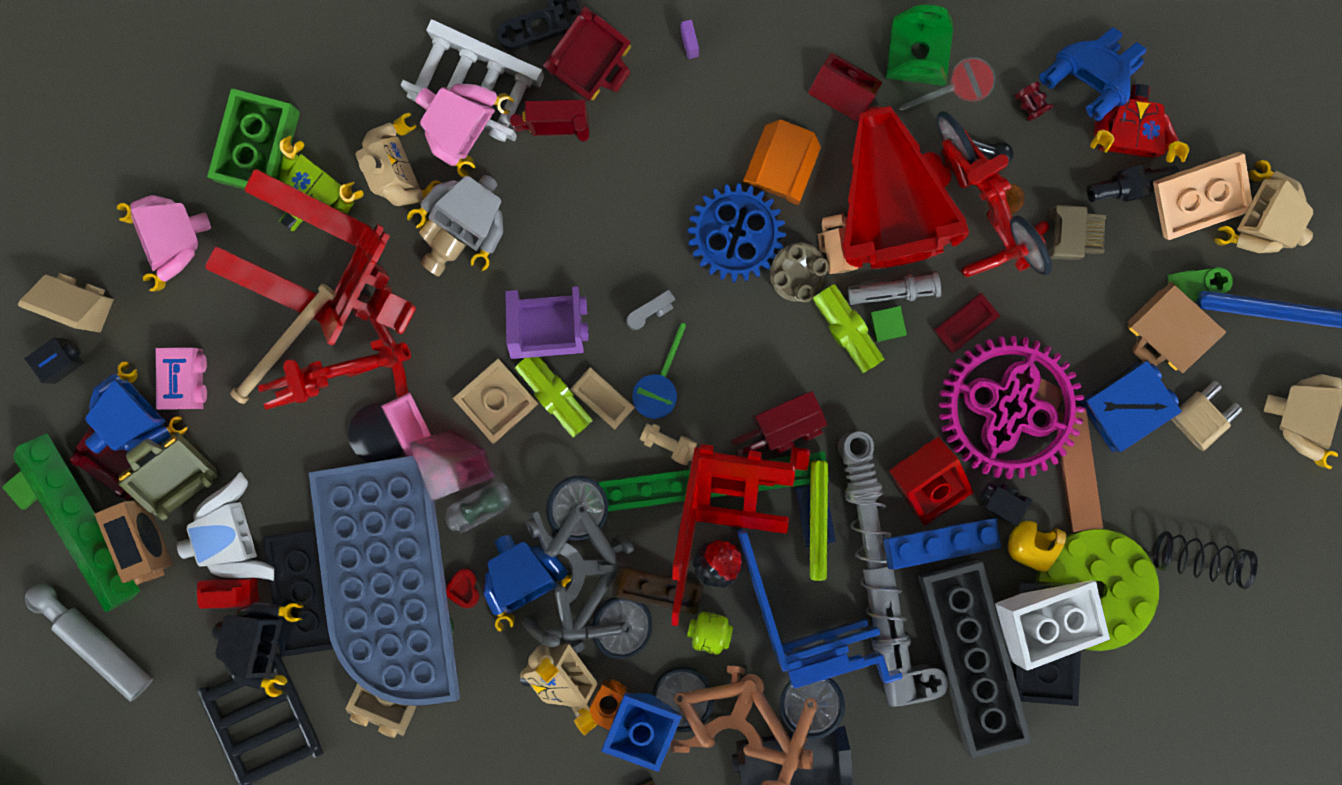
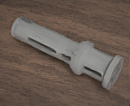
(908, 288)

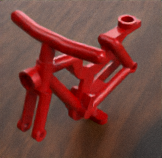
(308, 380)

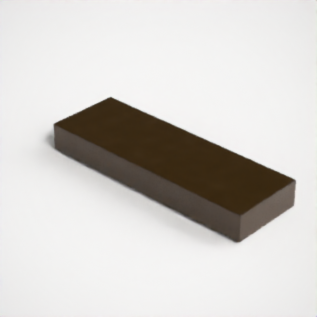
(655, 589)

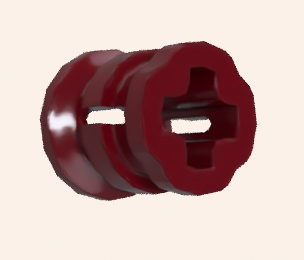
(1027, 103)

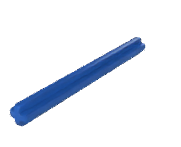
(1269, 309)

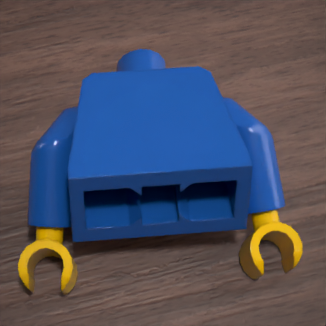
(124, 416)
(519, 577)

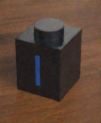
(55, 360)

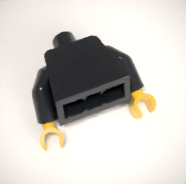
(250, 642)

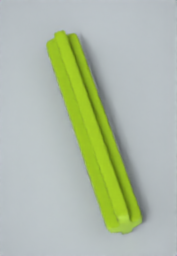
(818, 520)

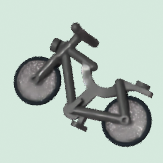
(620, 626)

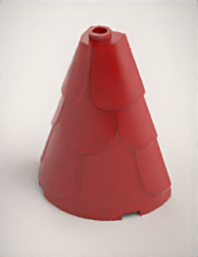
(896, 198)

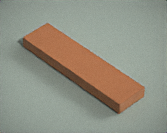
(1080, 479)

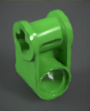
(1194, 281)

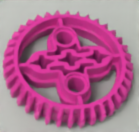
(1003, 419)

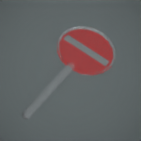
(970, 80)

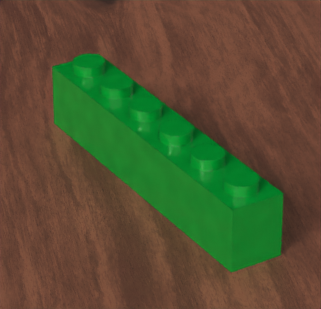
(73, 520)

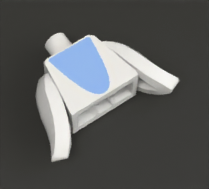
(222, 536)

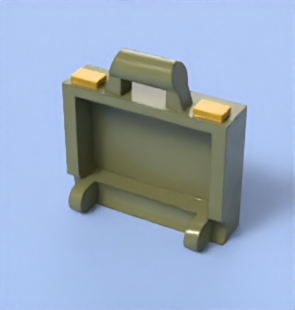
(166, 474)

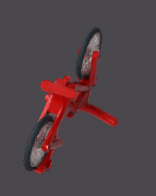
(1016, 233)

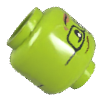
(710, 632)

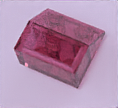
(450, 463)

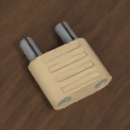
(1202, 420)

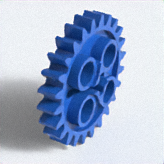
(710, 225)

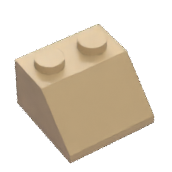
(68, 303)

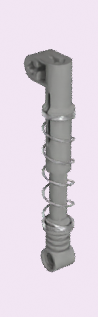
(881, 581)

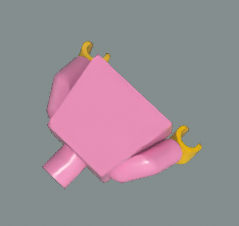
(457, 119)
(165, 235)

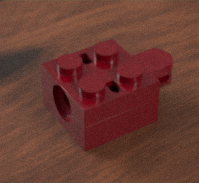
(784, 424)

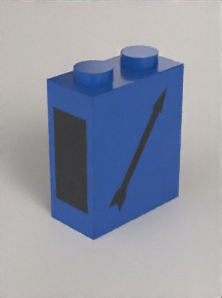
(1130, 406)

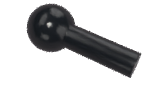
(995, 150)

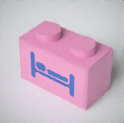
(180, 378)

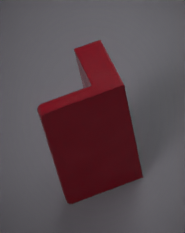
(844, 87)

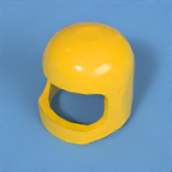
(1030, 546)

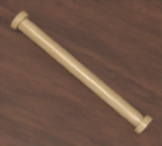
(241, 393)

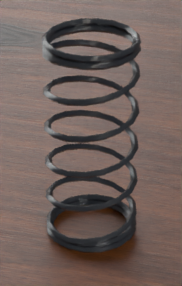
(1166, 559)

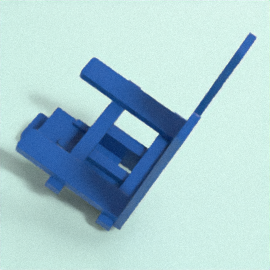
(820, 660)

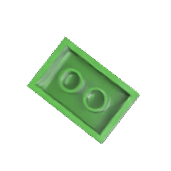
(251, 138)

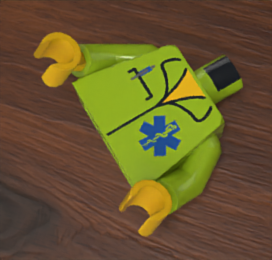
(312, 180)

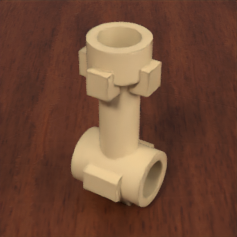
(681, 449)

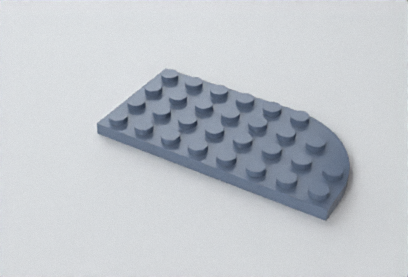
(385, 580)

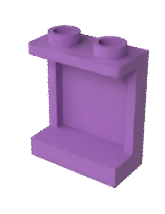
(545, 325)

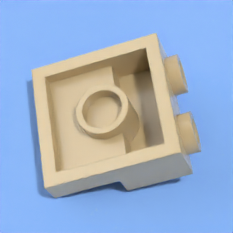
(390, 716)

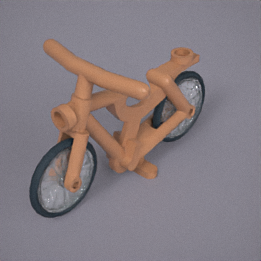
(807, 711)

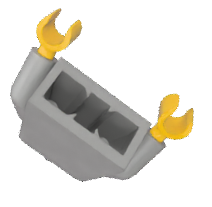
(467, 212)

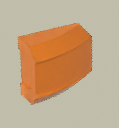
(783, 160)

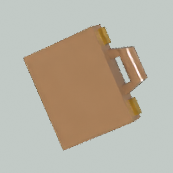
(1174, 329)

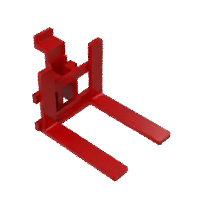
(383, 305)
(728, 476)

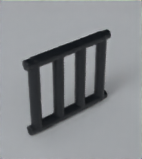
(232, 751)

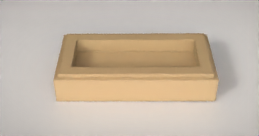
(602, 398)

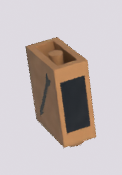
(134, 542)

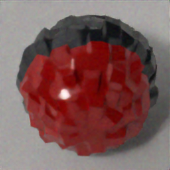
(717, 563)

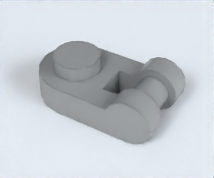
(659, 305)

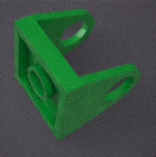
(929, 30)

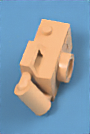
(832, 243)

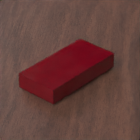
(966, 323)

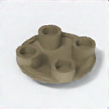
(798, 272)

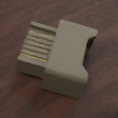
(1076, 232)

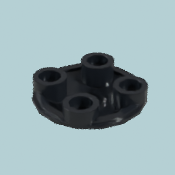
(373, 435)

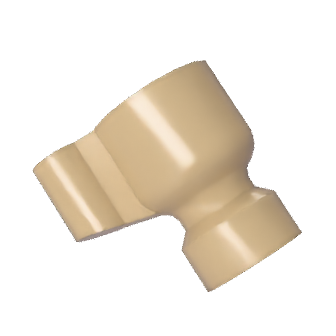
(444, 247)

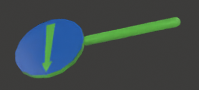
(655, 394)

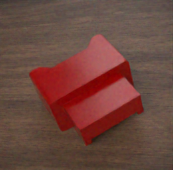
(227, 592)

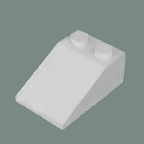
(1052, 623)

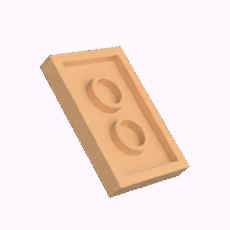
(1203, 195)

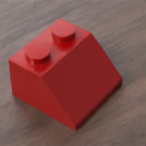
(931, 480)

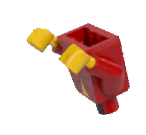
(1139, 129)

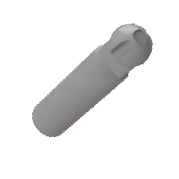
(89, 642)

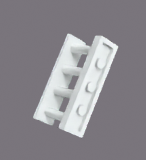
(497, 64)

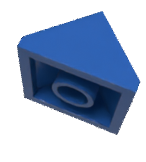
(642, 730)

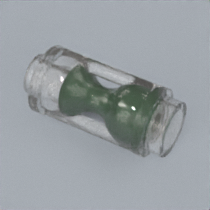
(492, 499)

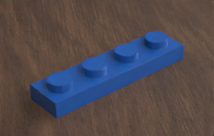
(942, 543)

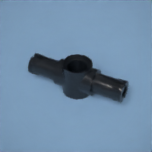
(1129, 183)

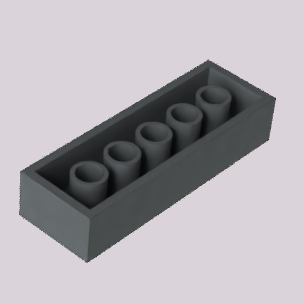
(974, 658)

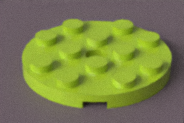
(1127, 579)

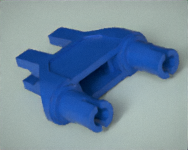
(1100, 68)

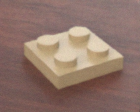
(496, 401)

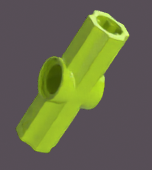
(848, 328)
(554, 394)

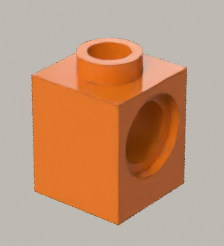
(601, 715)

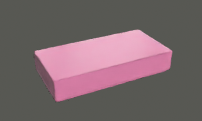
(405, 421)

